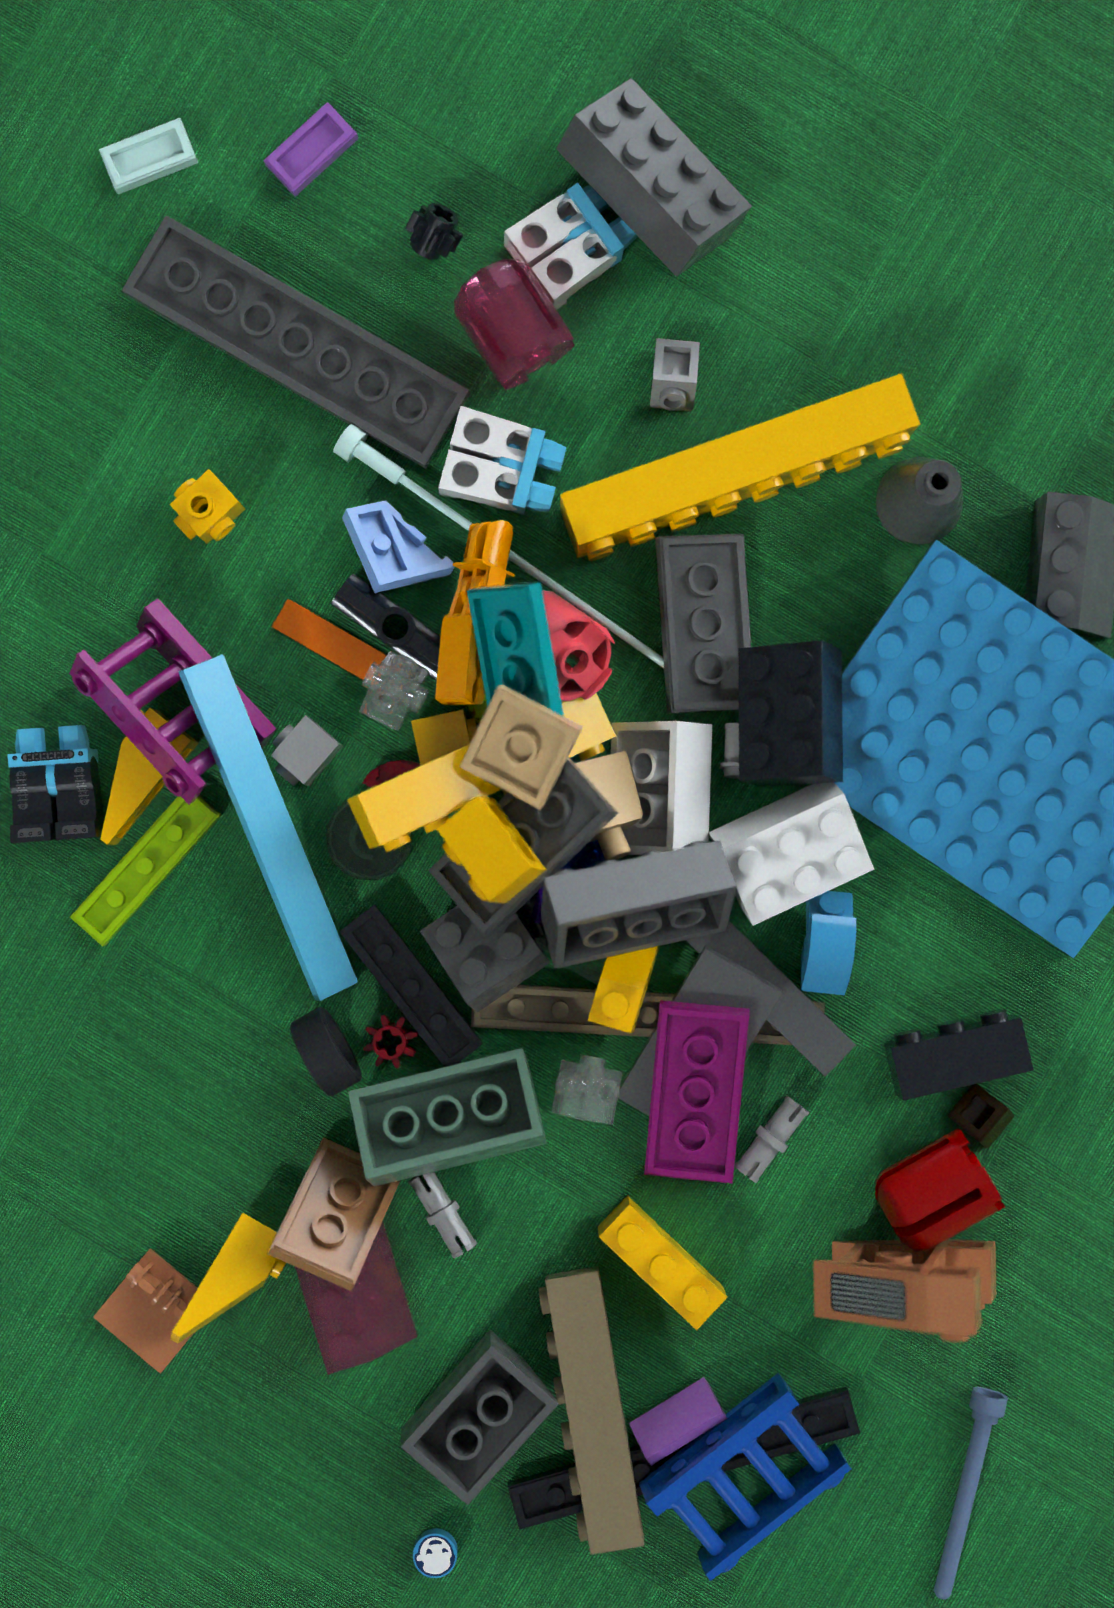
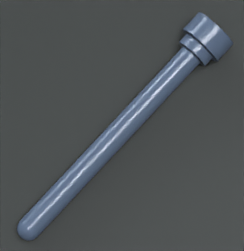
(986, 1408)

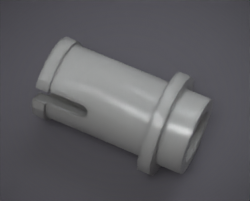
(731, 755)

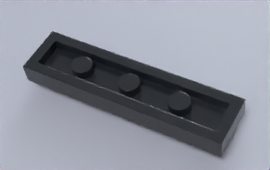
(411, 987)

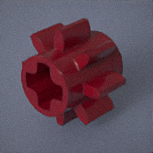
(385, 1052)

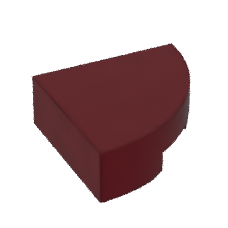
(388, 771)

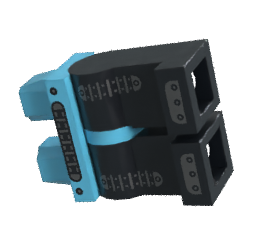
(55, 791)

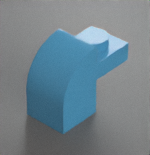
(828, 943)

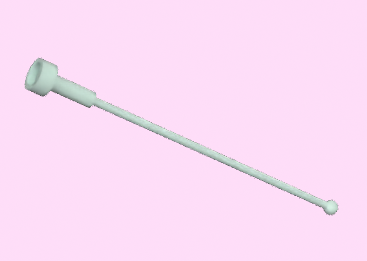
(353, 444)

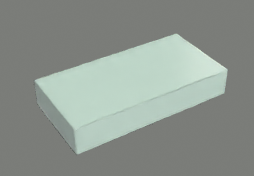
(148, 156)

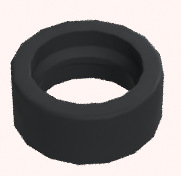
(325, 1051)

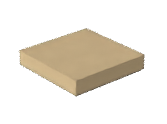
(520, 746)

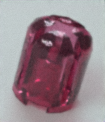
(511, 321)

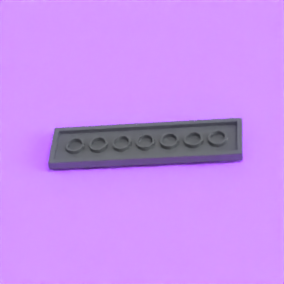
(295, 341)

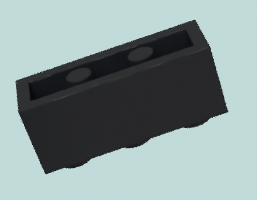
(958, 1055)

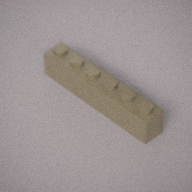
(594, 1411)

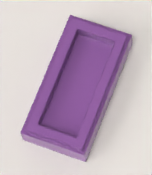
(311, 149)
(677, 1421)

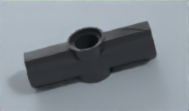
(371, 612)

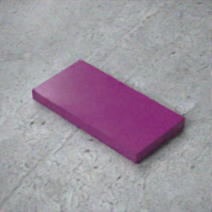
(696, 1091)

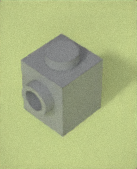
(304, 751)

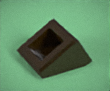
(981, 1115)

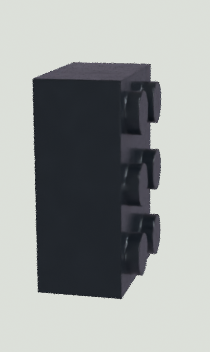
(790, 714)

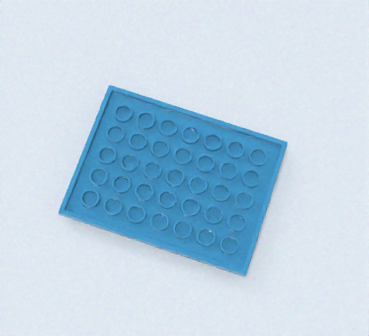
(987, 745)

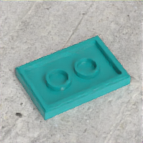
(515, 642)

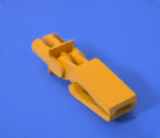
(482, 566)

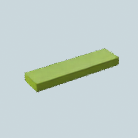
(144, 868)

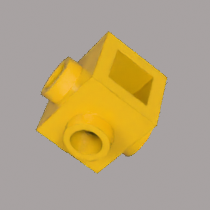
(203, 493)

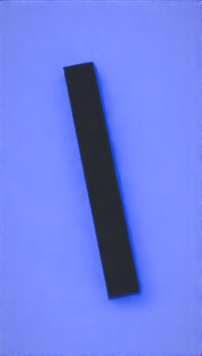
(549, 1493)

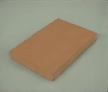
(333, 1217)

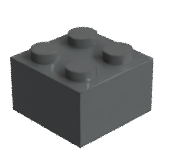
(484, 965)

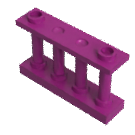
(162, 632)

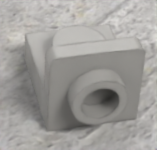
(674, 374)

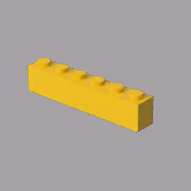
(442, 786)

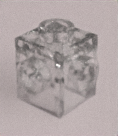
(394, 690)
(587, 1090)

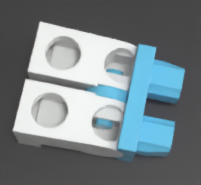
(569, 242)
(497, 461)

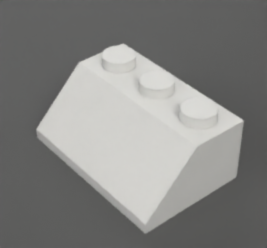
(671, 780)

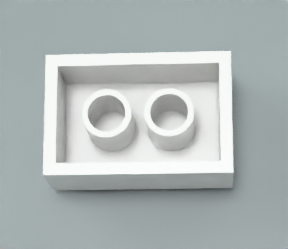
(793, 850)

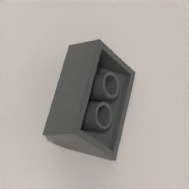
(1073, 562)
(477, 1417)

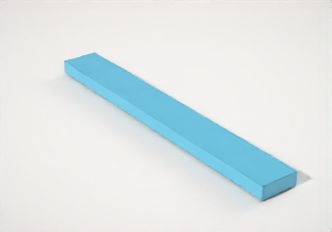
(268, 827)

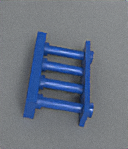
(703, 1461)

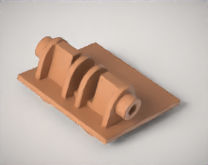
(148, 1308)

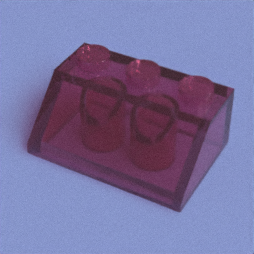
(360, 1322)

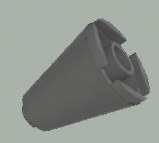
(920, 500)

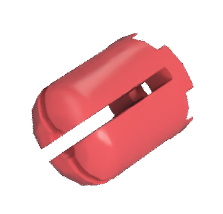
(583, 641)

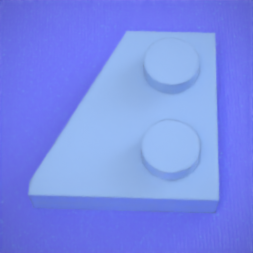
(391, 548)

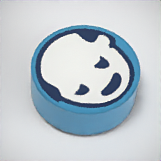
(435, 1553)

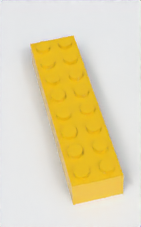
(739, 467)

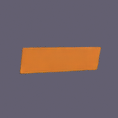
(326, 639)

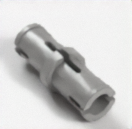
(771, 1139)
(443, 1213)

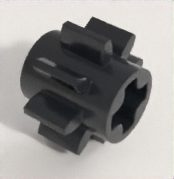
(434, 231)

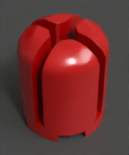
(936, 1193)

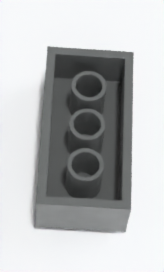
(653, 176)
(636, 903)

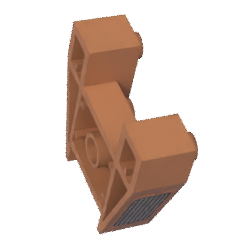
(908, 1289)

